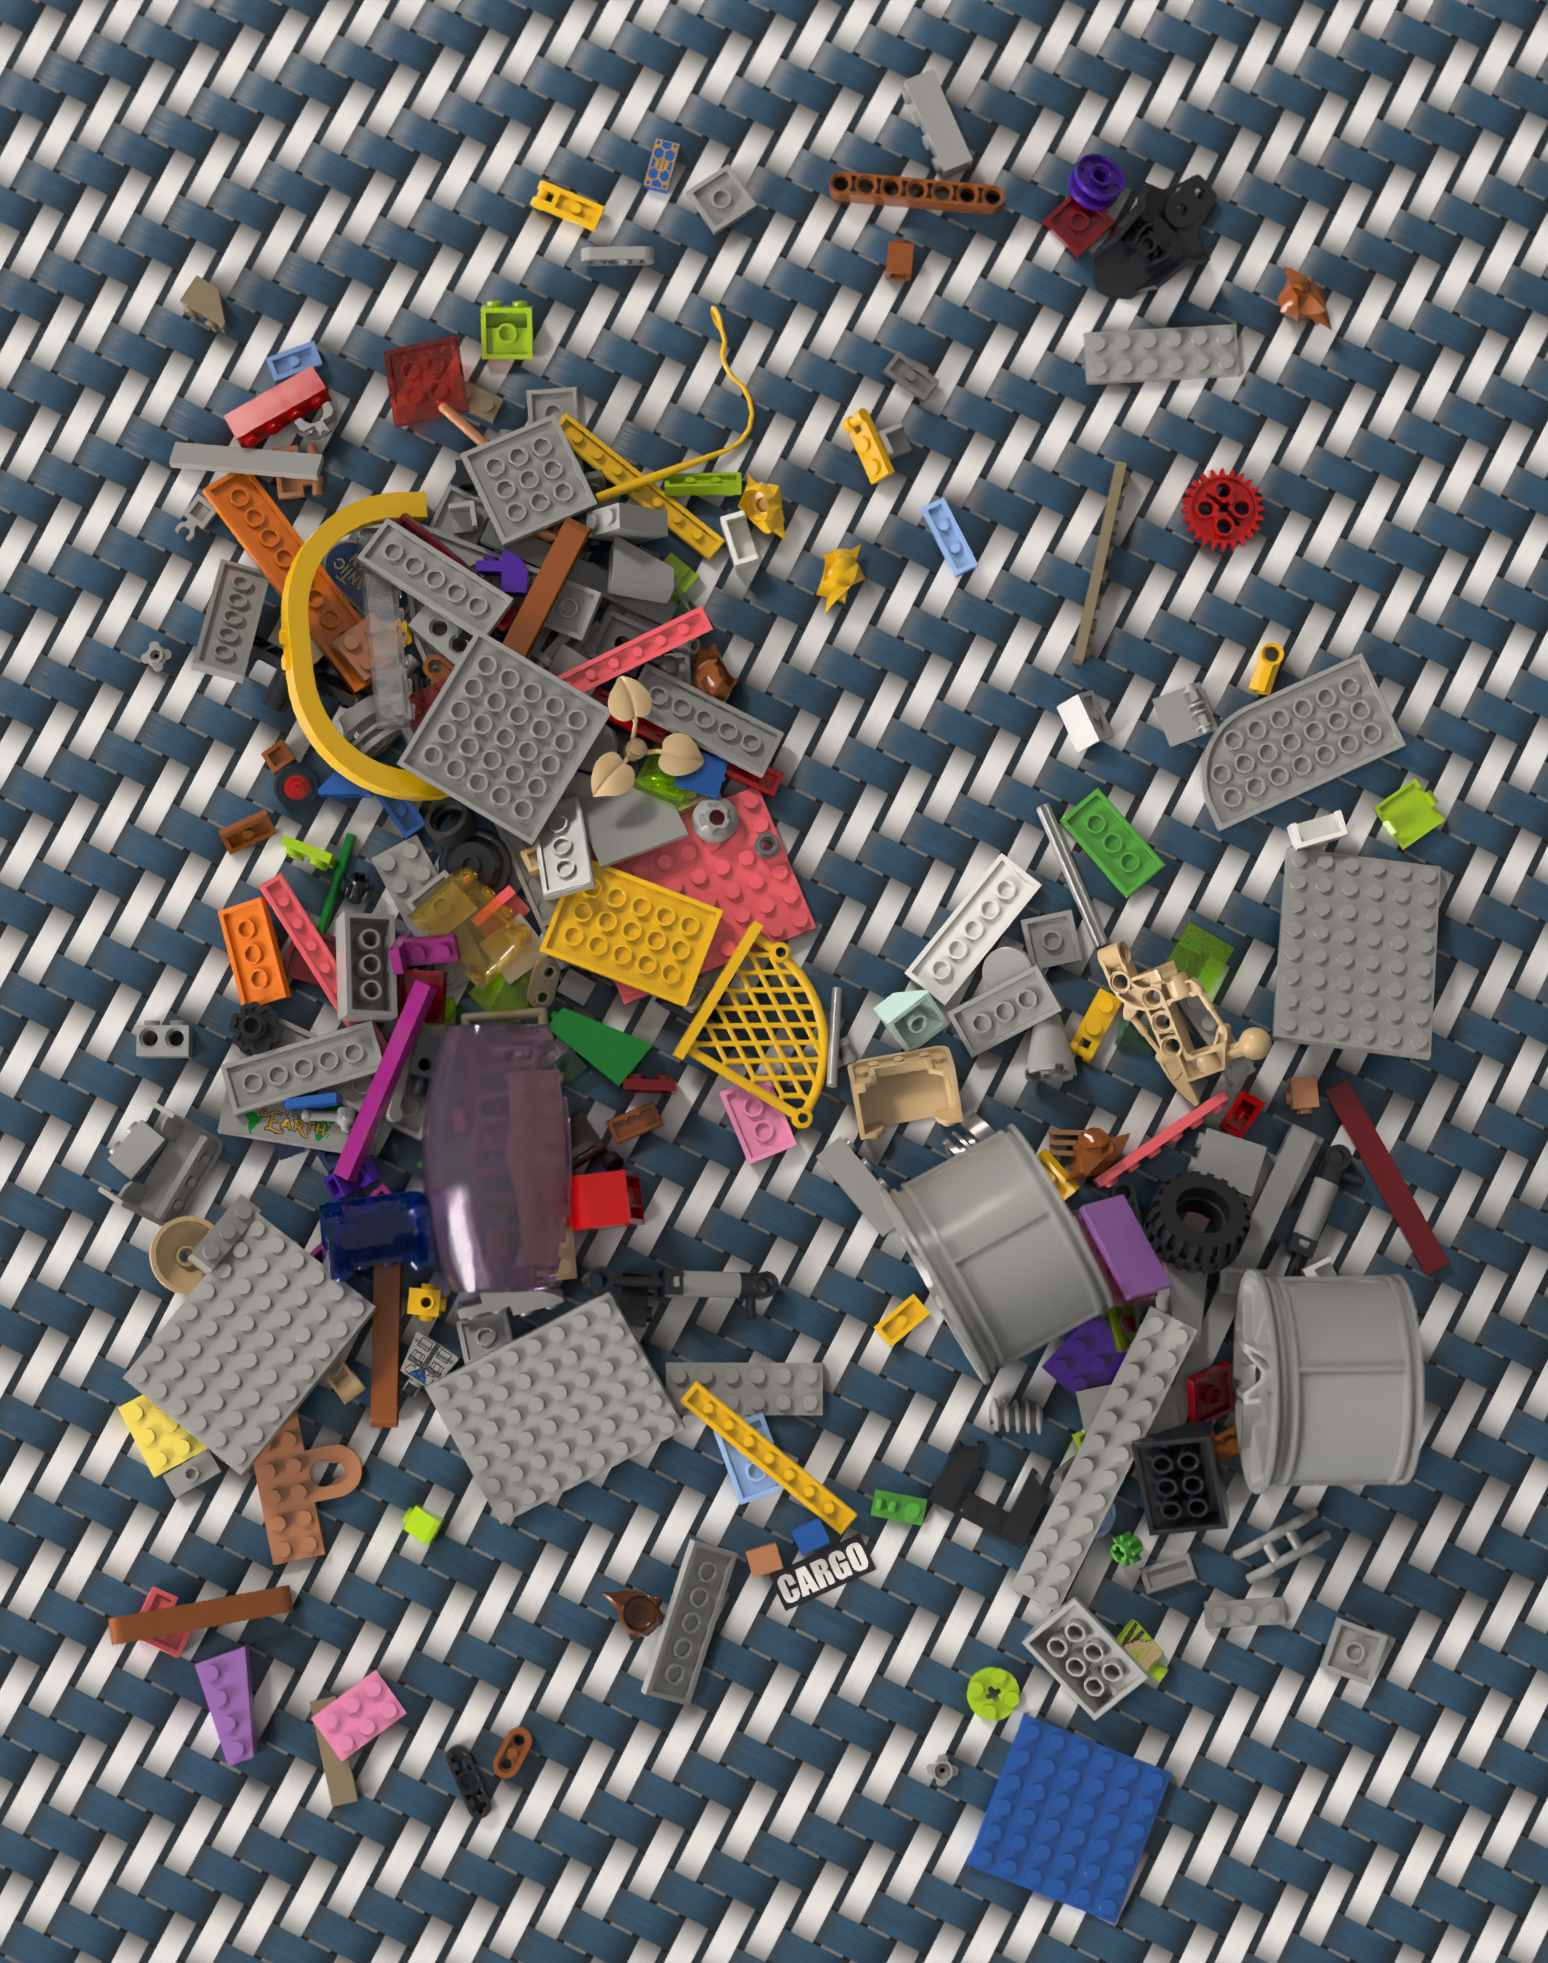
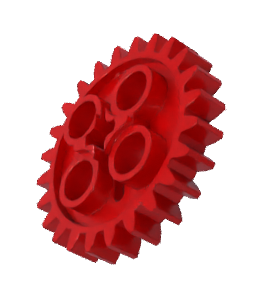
(1239, 494)

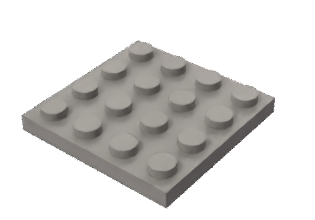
(528, 480)

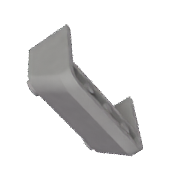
(175, 1175)

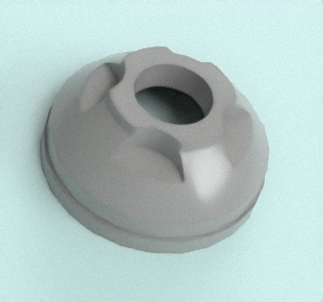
(715, 833)

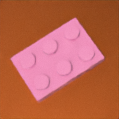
(757, 1124)
(358, 1715)

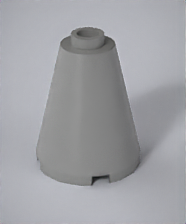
(1050, 1053)

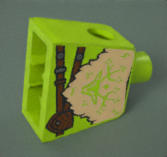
(1142, 1649)

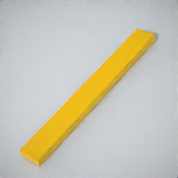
(619, 471)
(768, 1457)

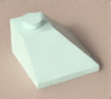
(911, 1018)

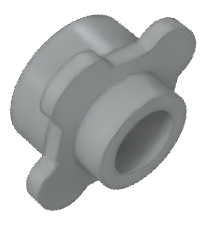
(159, 663)
(934, 1770)

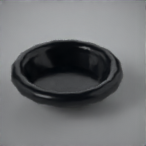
(484, 855)

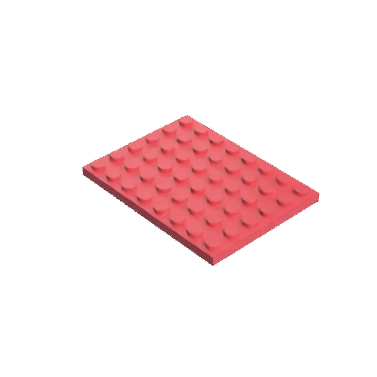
(730, 879)

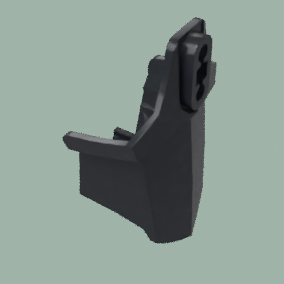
(1153, 239)

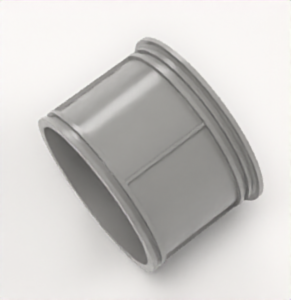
(998, 1251)
(1327, 1380)

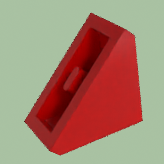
(1241, 1114)

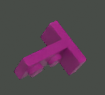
(423, 950)

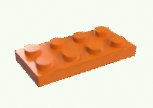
(254, 952)

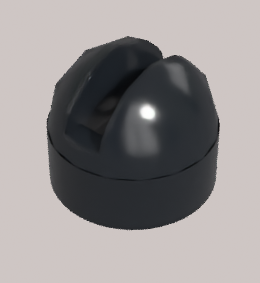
(612, 1161)

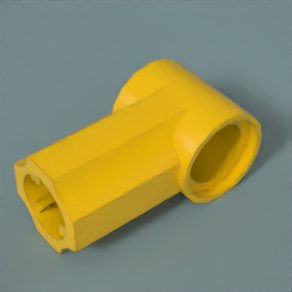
(1265, 670)

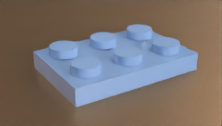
(747, 1478)

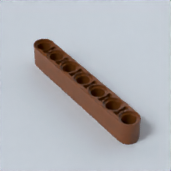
(905, 185)
(547, 587)
(386, 1346)
(200, 1615)

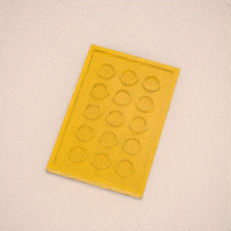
(634, 934)

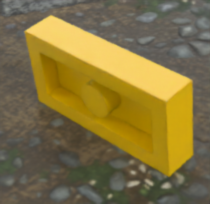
(1057, 1174)
(901, 1320)

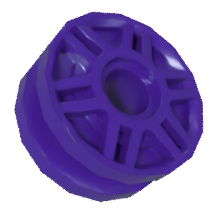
(1096, 182)

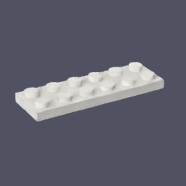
(972, 929)

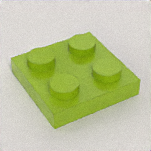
(300, 850)

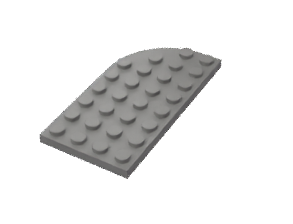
(1296, 742)

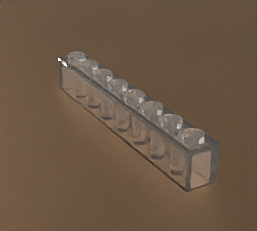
(385, 645)

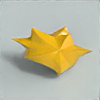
(763, 506)
(839, 574)

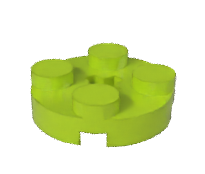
(1007, 1698)

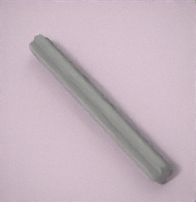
(1072, 875)

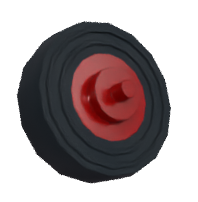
(296, 785)

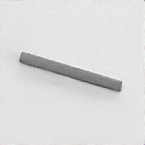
(834, 1034)

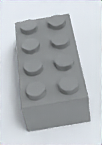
(364, 967)

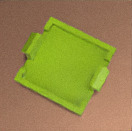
(1409, 813)

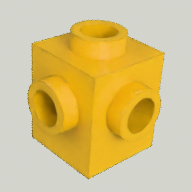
(416, 1302)

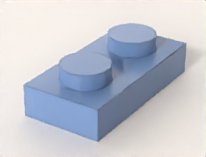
(294, 361)

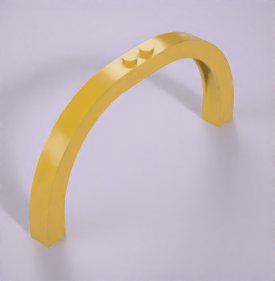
(298, 655)

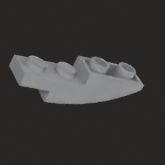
(521, 1303)

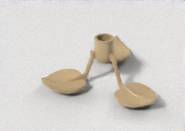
(610, 773)

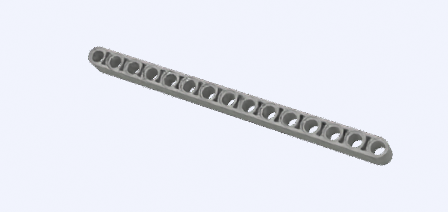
(1263, 1221)

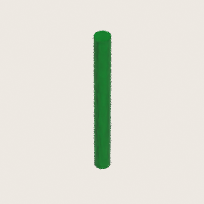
(336, 883)

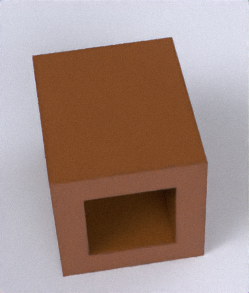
(899, 260)

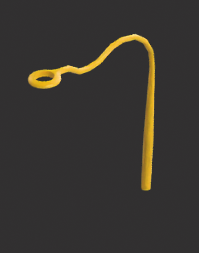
(669, 471)

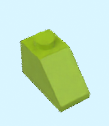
(422, 1524)

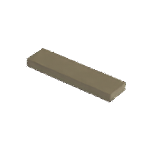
(337, 1772)

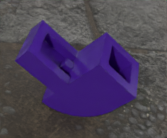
(514, 573)
(341, 1188)

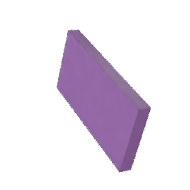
(1125, 1247)

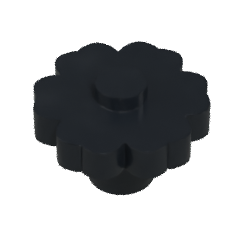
(256, 1028)

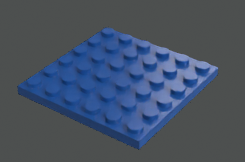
(1069, 1818)

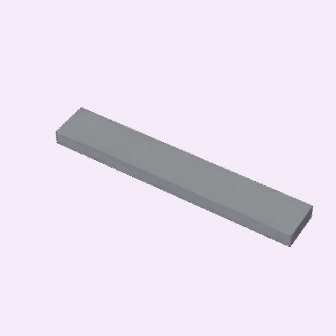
(246, 461)

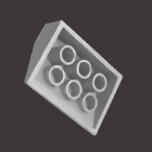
(1084, 1657)

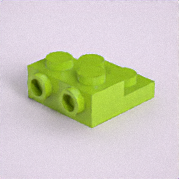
(507, 330)

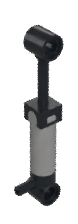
(1318, 1203)
(684, 1283)

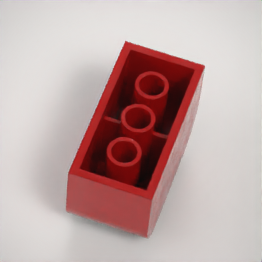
(605, 1201)

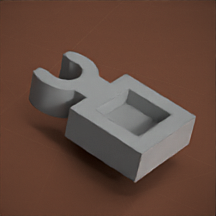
(198, 514)

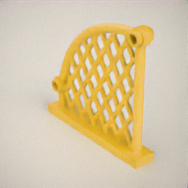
(690, 1046)

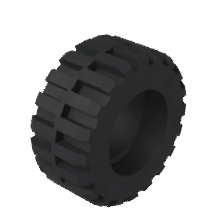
(1185, 1246)

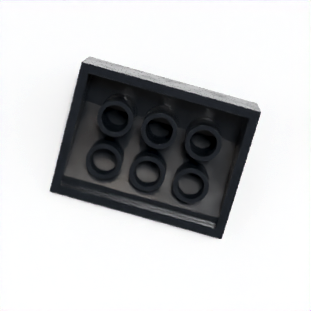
(1181, 1480)

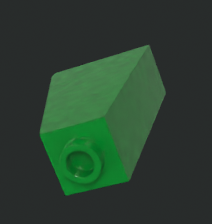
(602, 1046)

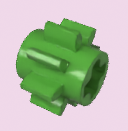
(1127, 1549)

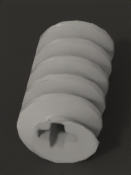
(1015, 1415)

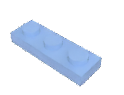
(949, 537)

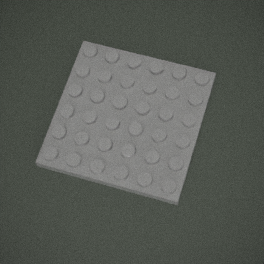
(504, 737)

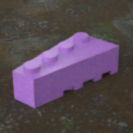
(231, 1701)

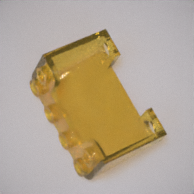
(484, 928)

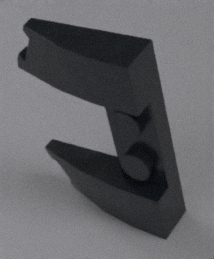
(951, 1495)

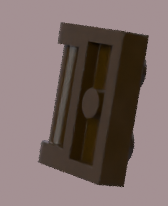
(580, 1132)

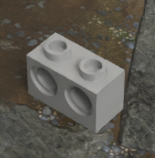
(164, 1046)

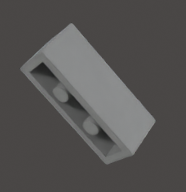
(223, 1234)

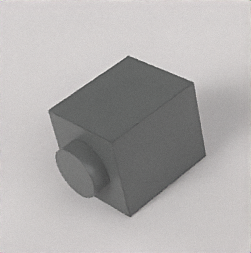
(576, 987)

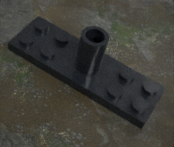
(277, 693)

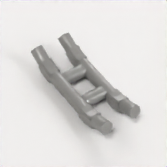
(1276, 1561)

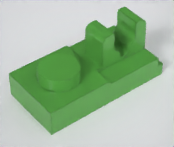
(898, 1507)

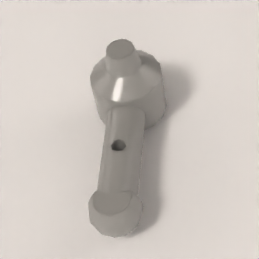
(343, 1117)

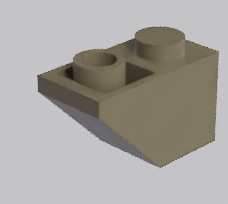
(205, 302)

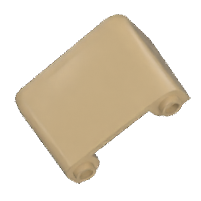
(904, 1089)

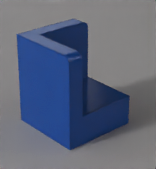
(810, 1536)

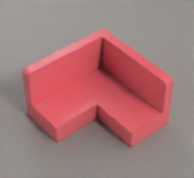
(170, 1644)

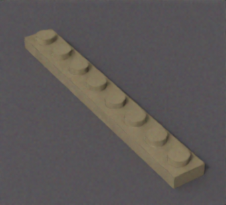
(1103, 553)

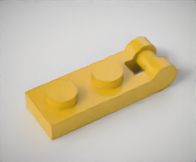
(568, 206)
(868, 446)
(1095, 1024)

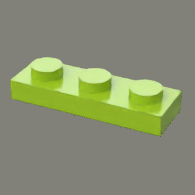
(703, 484)

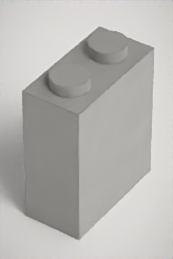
(628, 522)
(1229, 1159)

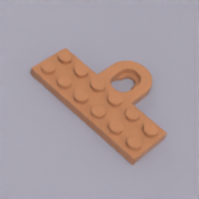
(291, 1495)

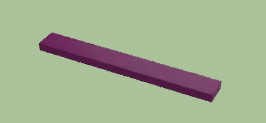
(385, 1081)

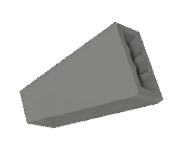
(1184, 1298)

